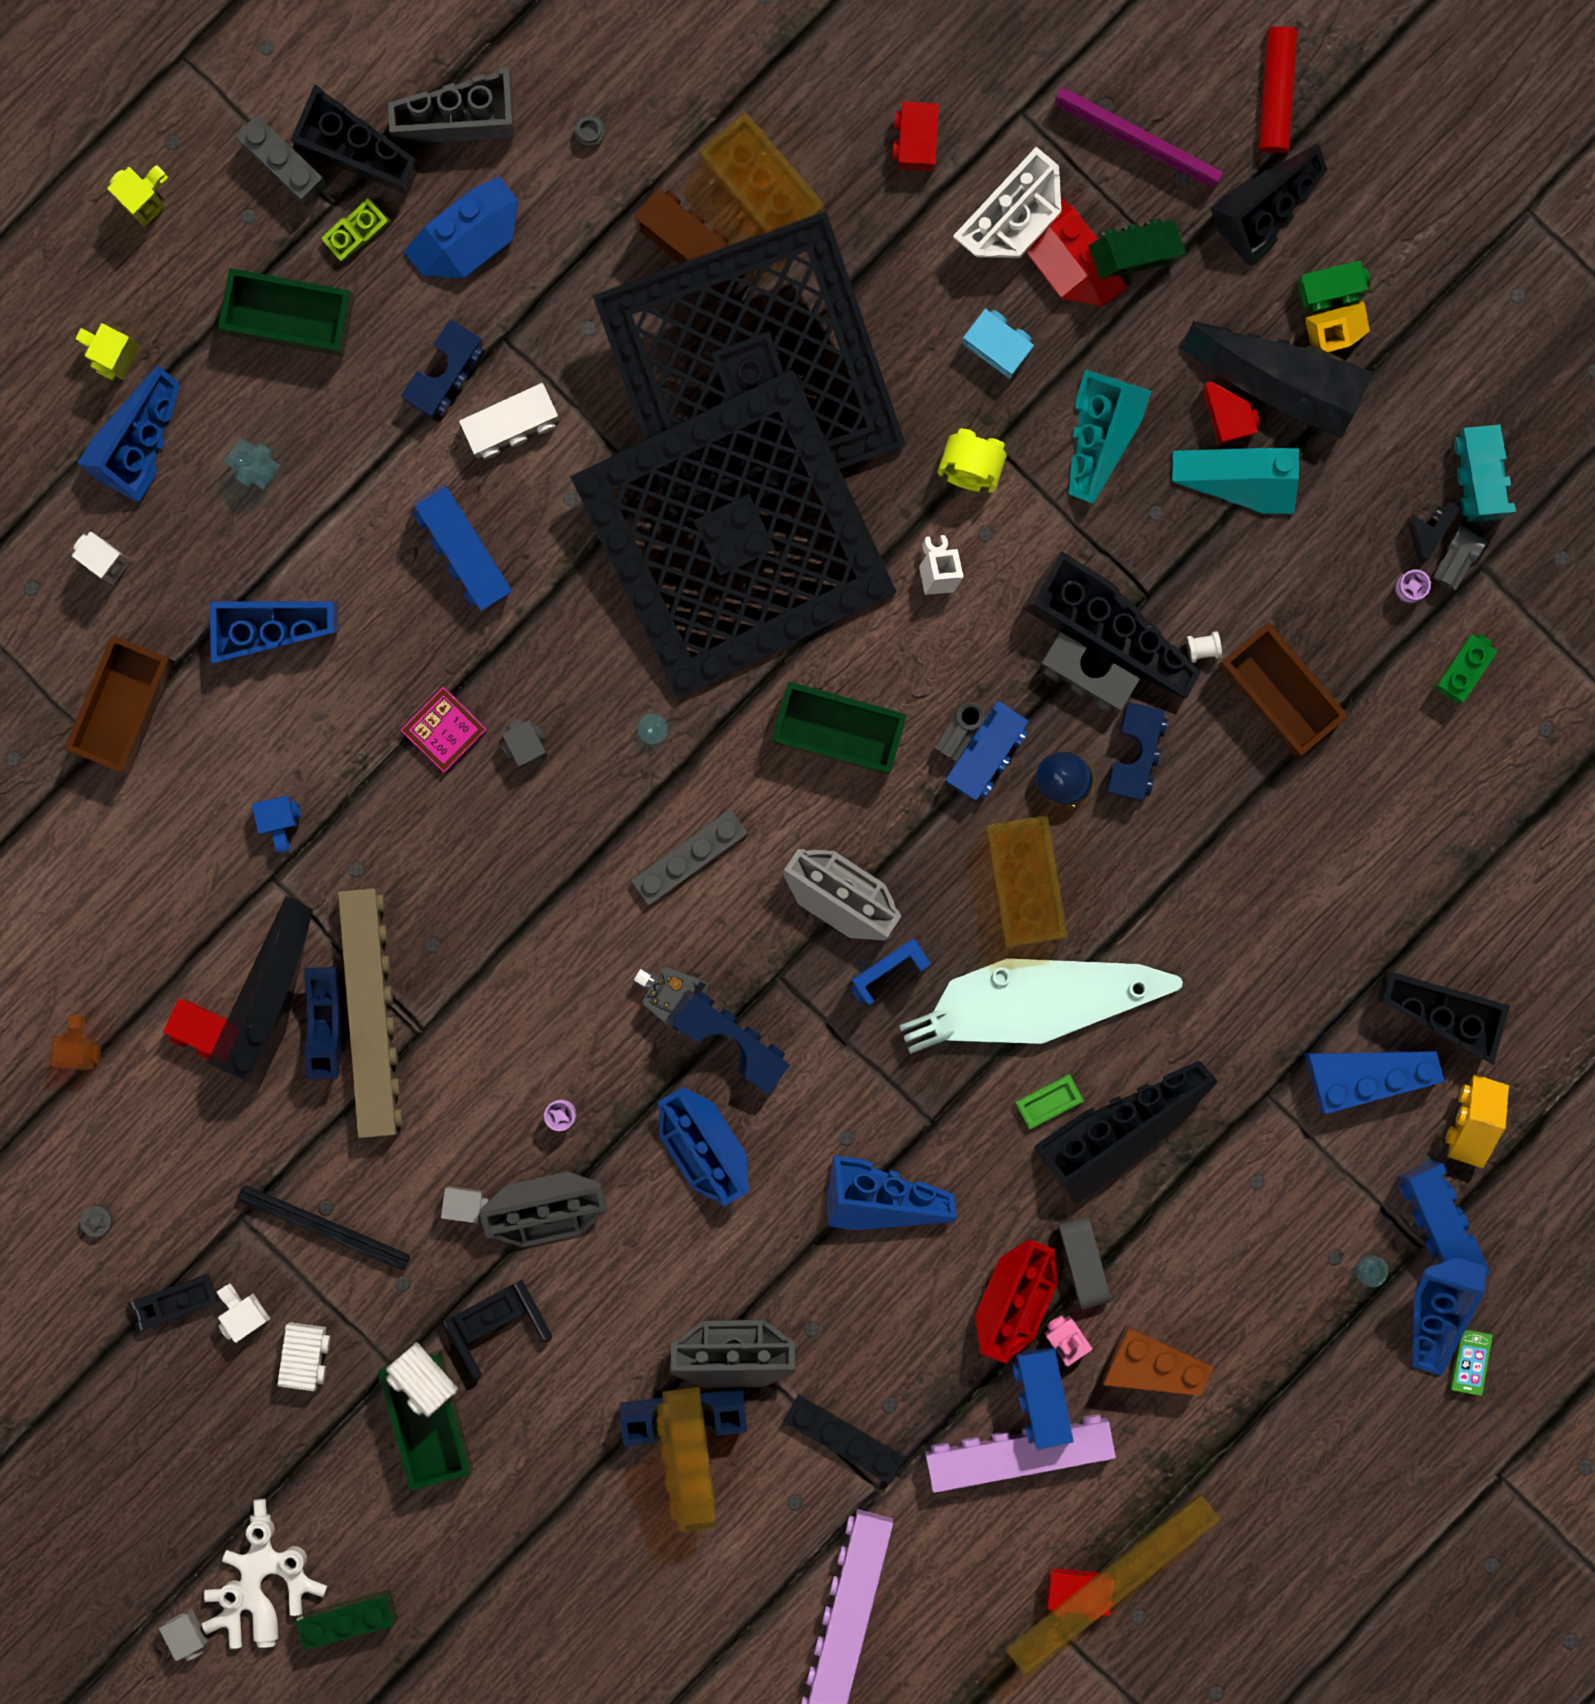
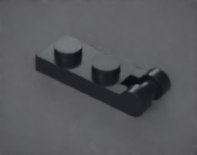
(174, 1301)

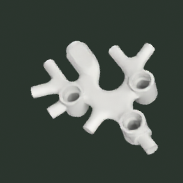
(254, 1566)

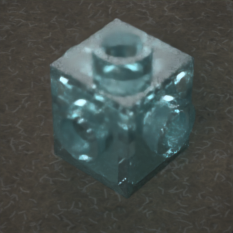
(252, 463)

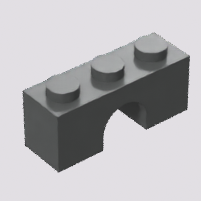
(281, 160)
(1064, 663)

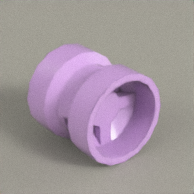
(1418, 585)
(556, 1114)

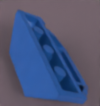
(466, 232)
(703, 1146)

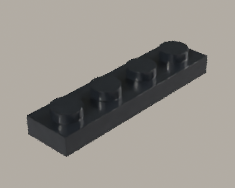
(844, 1438)

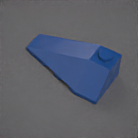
(128, 444)
(1443, 1310)

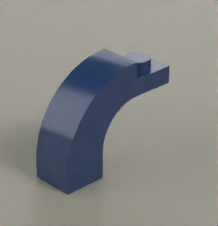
(324, 1023)

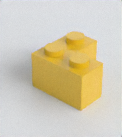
(1478, 1121)

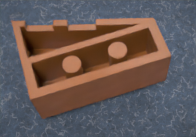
(1154, 1365)

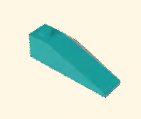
(1107, 421)
(1248, 477)

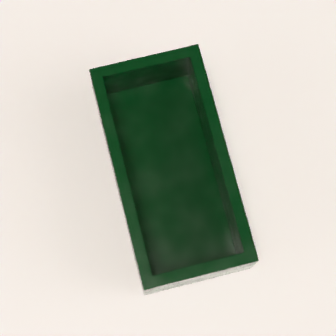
(286, 312)
(839, 728)
(429, 1446)

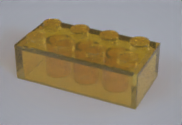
(758, 176)
(1026, 881)
(686, 1459)

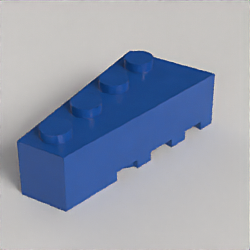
(256, 626)
(1363, 1077)
(1437, 1215)

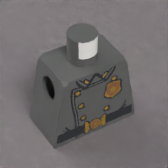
(667, 990)

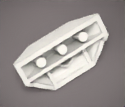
(1015, 211)

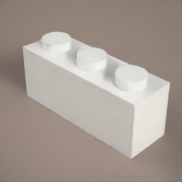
(510, 422)

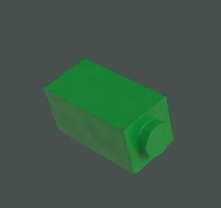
(1333, 285)
(1465, 668)

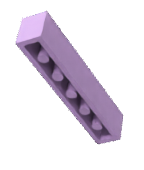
(1013, 1456)

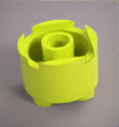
(973, 461)

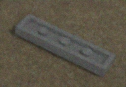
(689, 857)

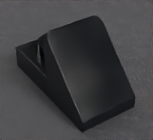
(1427, 537)

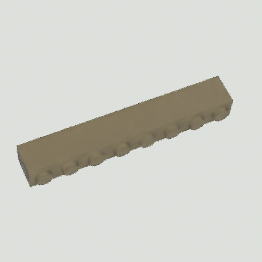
(369, 1012)

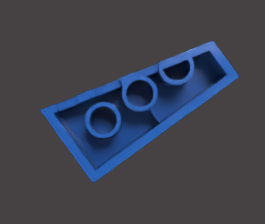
(461, 546)

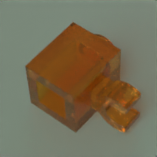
(75, 1050)

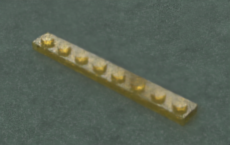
(1113, 1584)

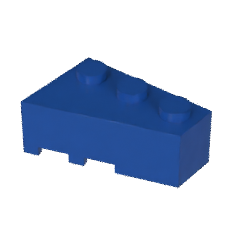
(987, 752)
(1043, 1398)

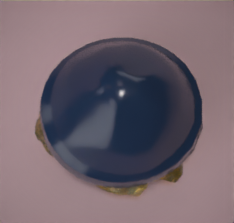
(1065, 779)

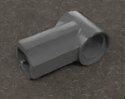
(1462, 551)
(958, 733)

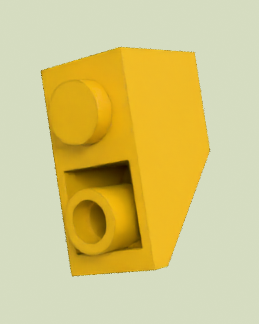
(1338, 327)

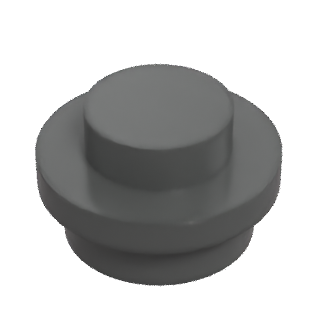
(589, 131)

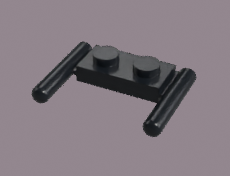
(489, 1315)

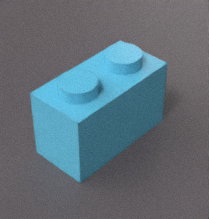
(998, 342)

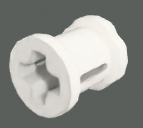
(1204, 647)

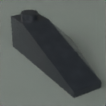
(1259, 208)

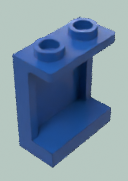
(908, 949)

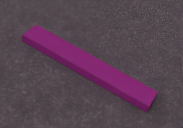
(1137, 138)

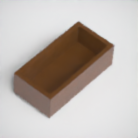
(682, 234)
(1282, 690)
(119, 704)

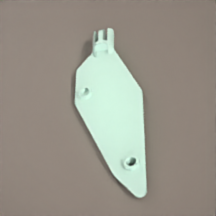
(1036, 1000)

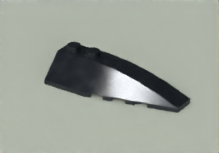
(1288, 377)
(1105, 622)
(265, 1000)
(1111, 1139)

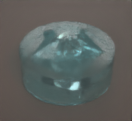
(652, 729)
(1372, 1271)

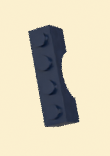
(757, 1062)
(722, 1412)

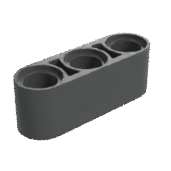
(1084, 1262)

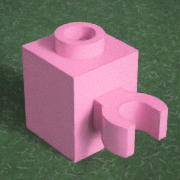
(1067, 1339)

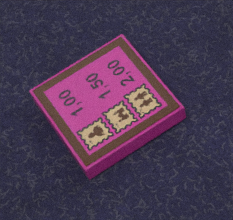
(444, 729)

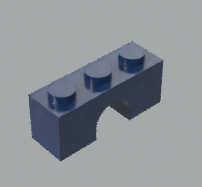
(433, 394)
(1145, 727)

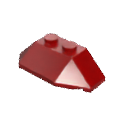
(1067, 261)
(1016, 1300)

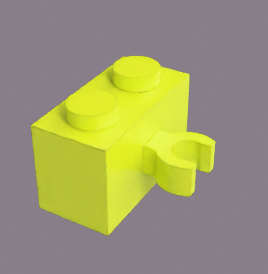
(139, 194)
(109, 351)

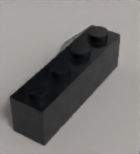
(351, 143)
(1456, 1015)

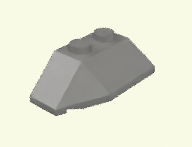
(841, 894)

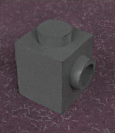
(524, 742)

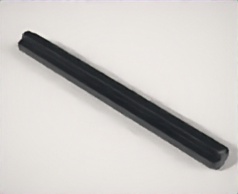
(323, 1227)

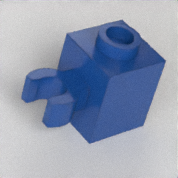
(275, 817)

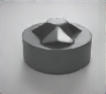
(96, 1221)

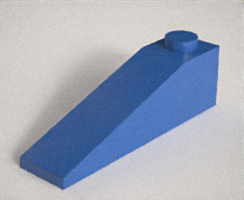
(873, 1199)

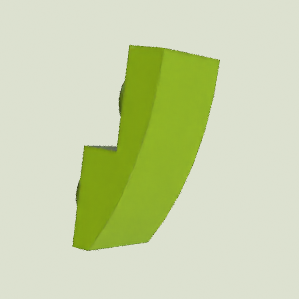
(356, 229)

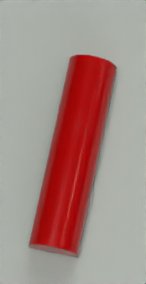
(1278, 89)

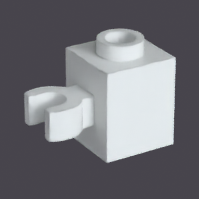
(940, 568)
(242, 1315)

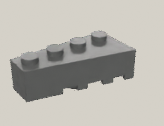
(456, 113)

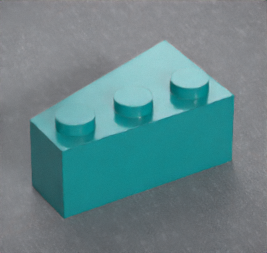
(1483, 474)

